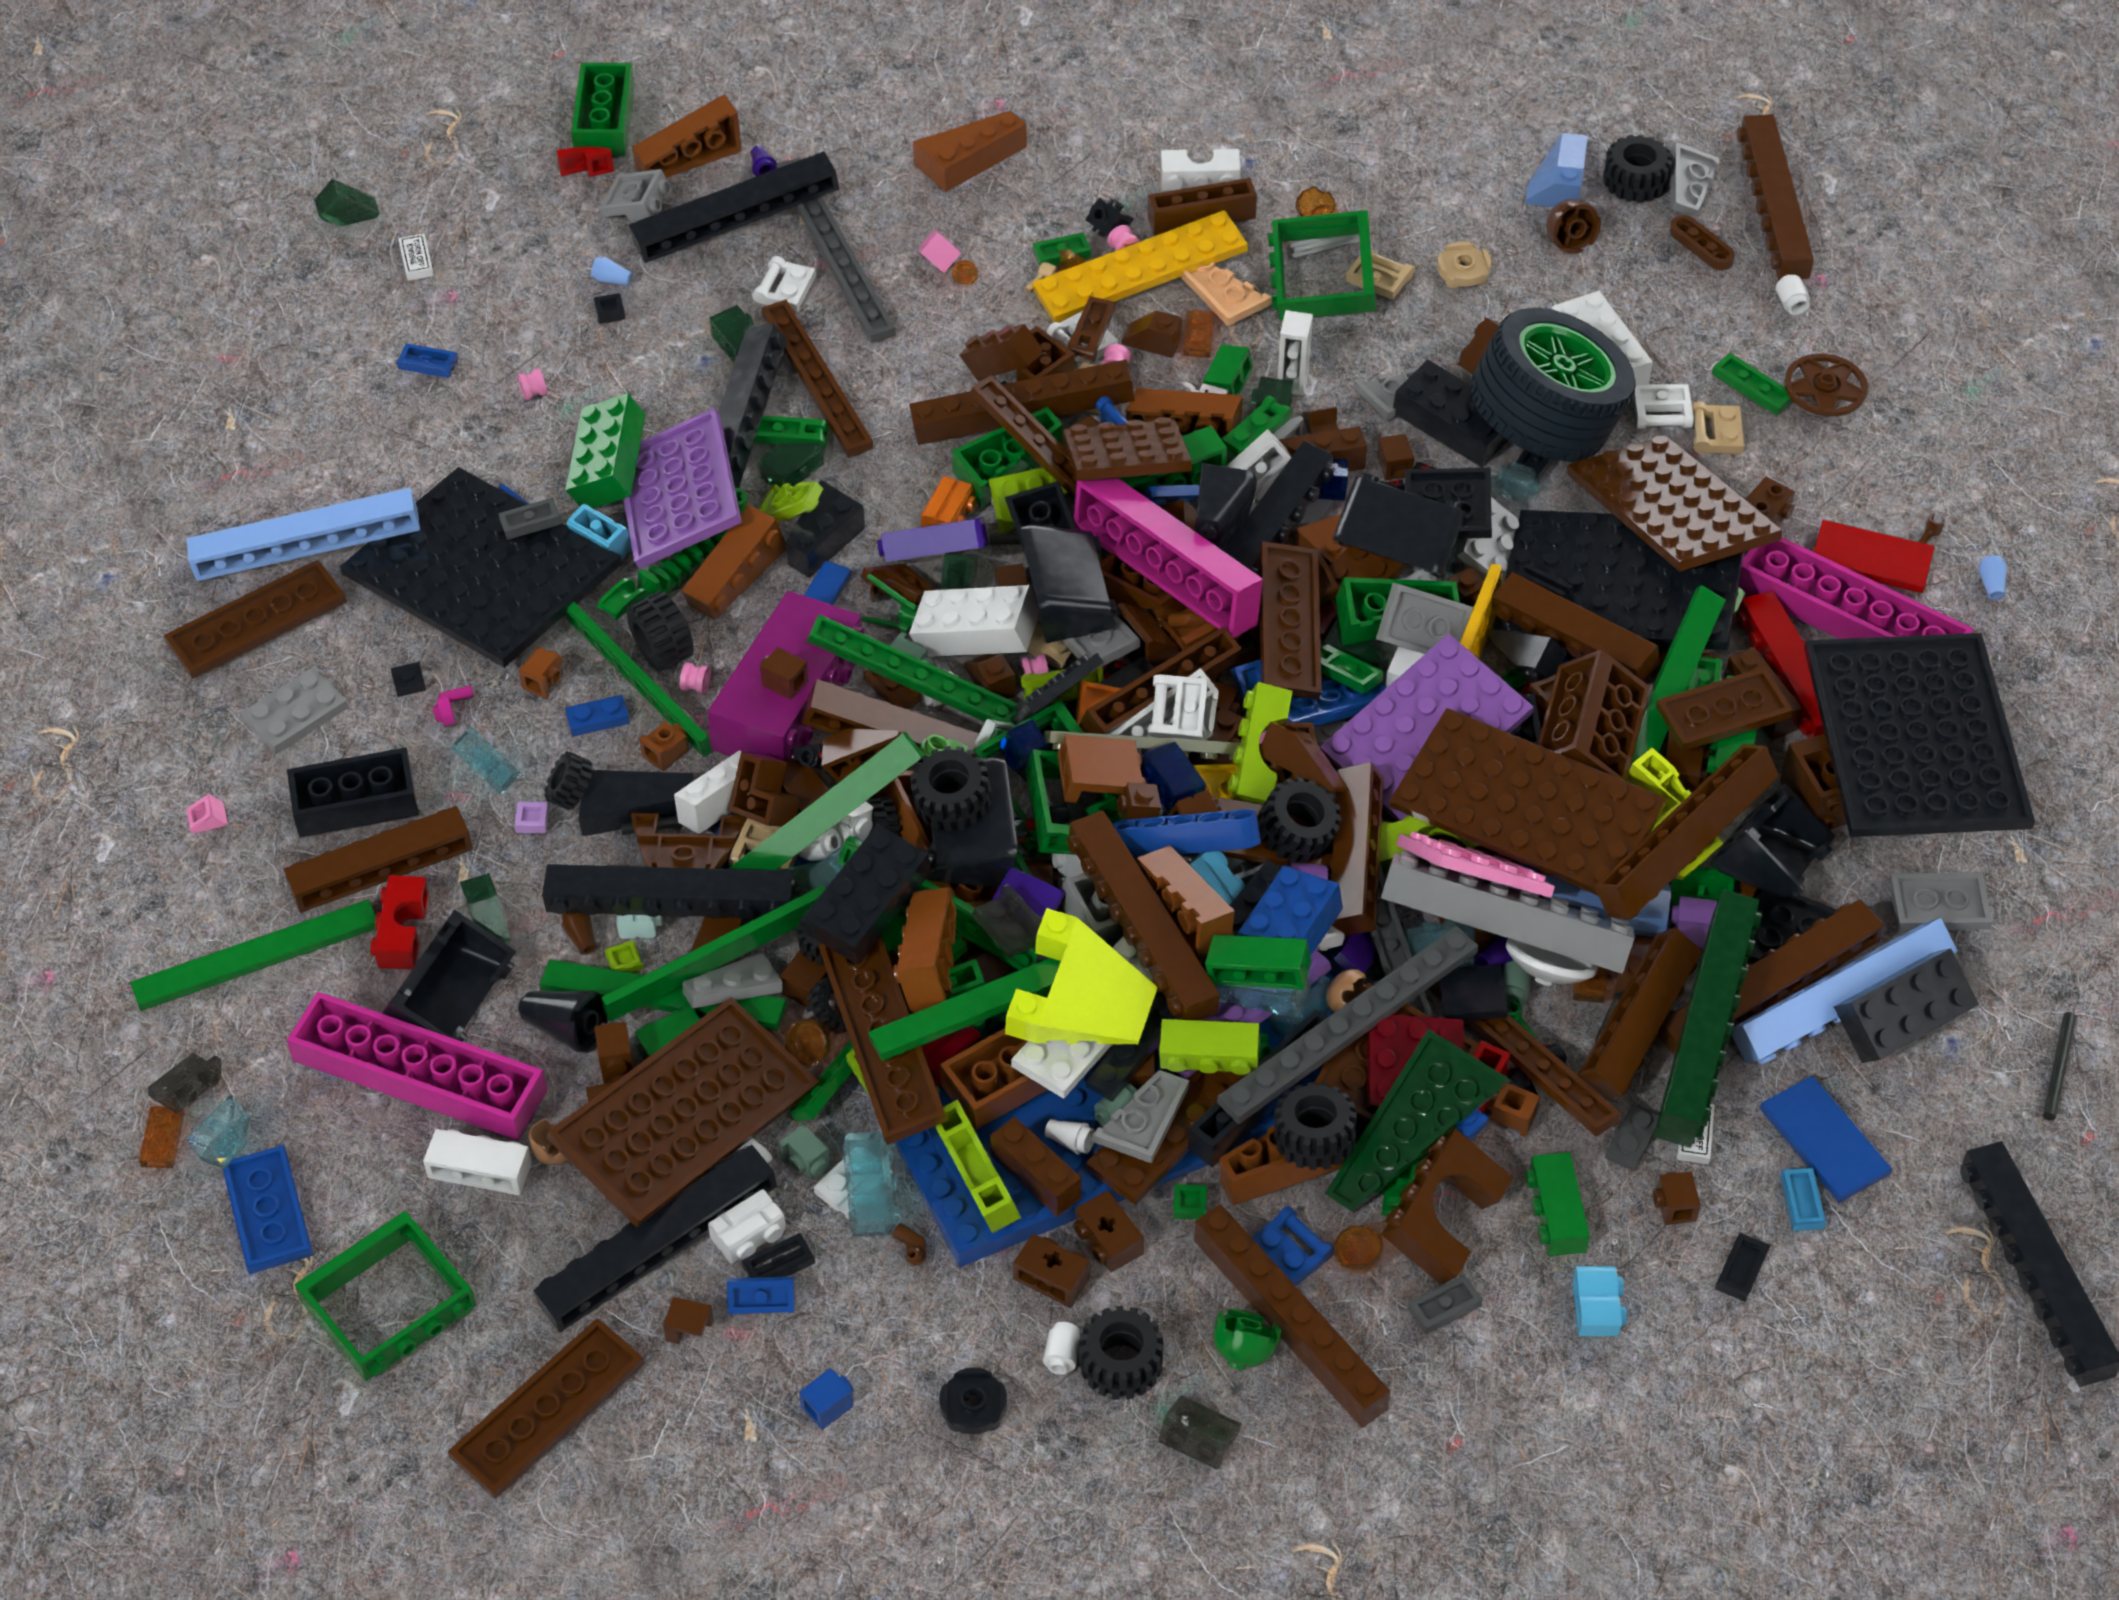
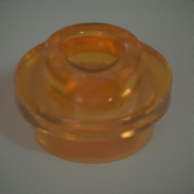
(965, 272)

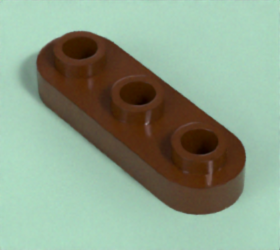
(1702, 242)

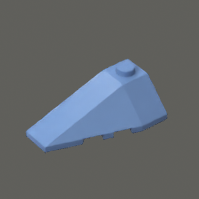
(1559, 173)
(1649, 922)

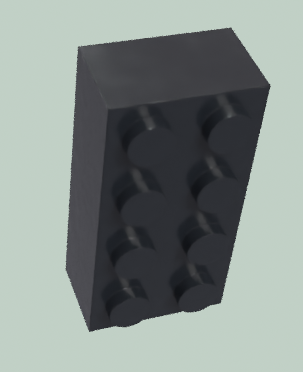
(1445, 410)
(352, 792)
(867, 894)
(1906, 1005)

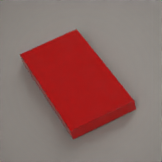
(1876, 555)

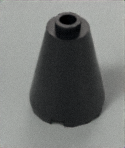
(565, 1016)

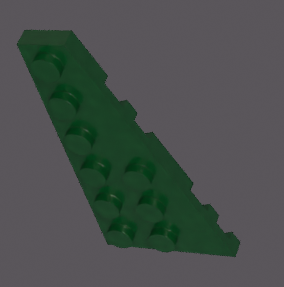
(1426, 1102)

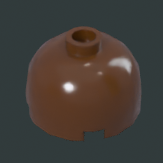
(1573, 225)

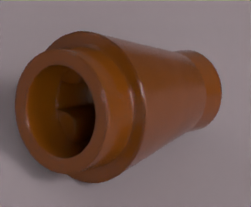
(580, 931)

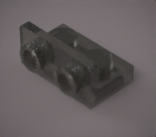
(1009, 922)
(186, 1082)
(1198, 1431)

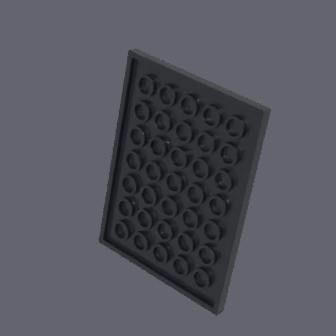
(1620, 574)
(475, 581)
(1917, 735)

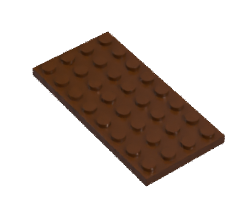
(1673, 503)
(1525, 801)
(682, 1111)

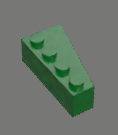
(998, 456)
(1364, 600)

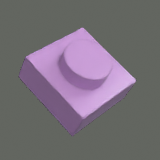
(531, 817)

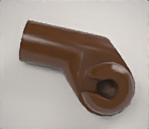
(915, 1244)

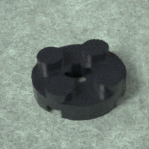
(977, 1419)

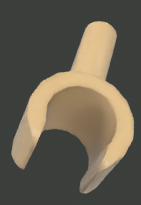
(1044, 271)

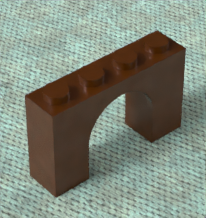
(1414, 1224)

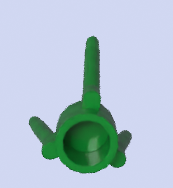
(906, 613)

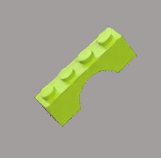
(1253, 778)
(1391, 831)
(977, 1169)

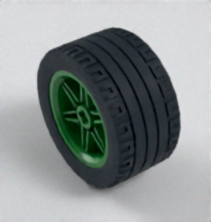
(1552, 384)

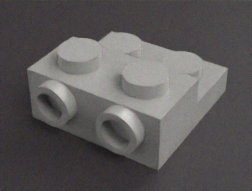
(636, 195)

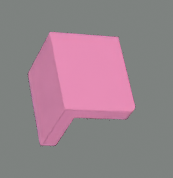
(939, 250)

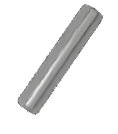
(1311, 246)

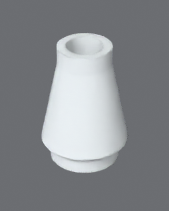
(1071, 1135)

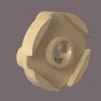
(1465, 276)

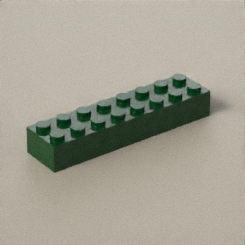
(1708, 1019)

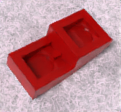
(590, 159)

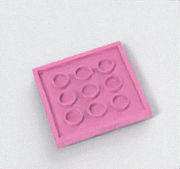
(1475, 863)

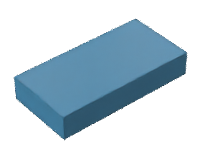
(1802, 1199)

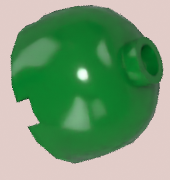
(1244, 1338)

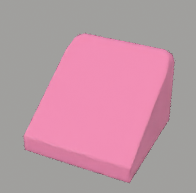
(206, 814)

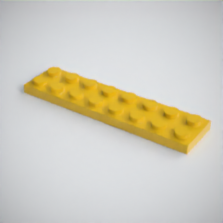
(1140, 265)

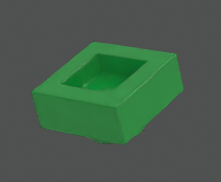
(1189, 1201)

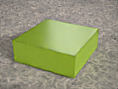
(624, 957)

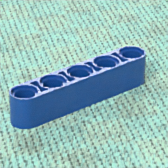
(1191, 832)

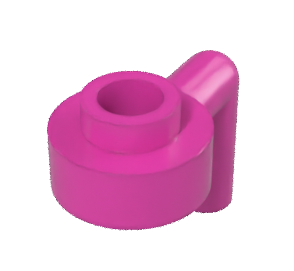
(443, 711)

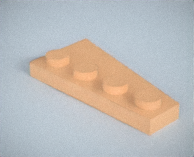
(1225, 294)

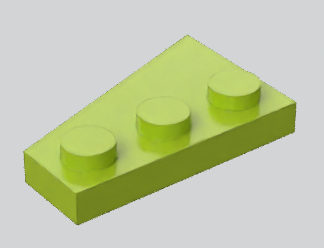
(1013, 484)
(790, 501)

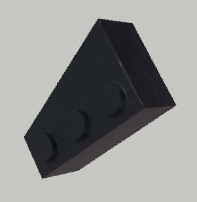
(824, 530)

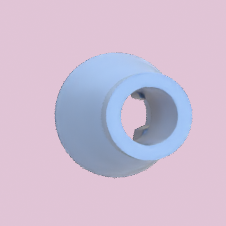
(610, 272)
(1993, 574)

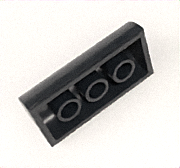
(1040, 506)

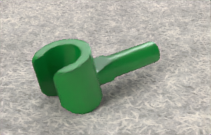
(1517, 1016)

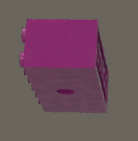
(758, 719)

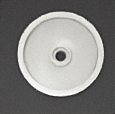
(1549, 966)

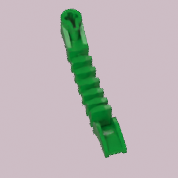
(667, 576)

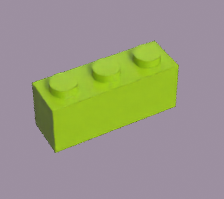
(1209, 1046)

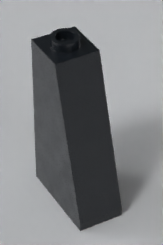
(617, 794)

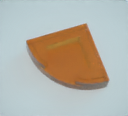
(1069, 259)

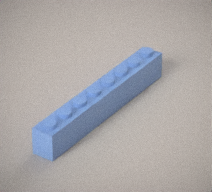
(303, 534)
(1814, 1005)

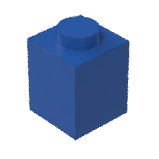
(827, 1398)

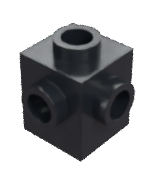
(1107, 215)

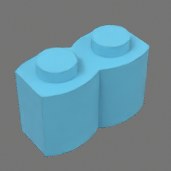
(1597, 1301)

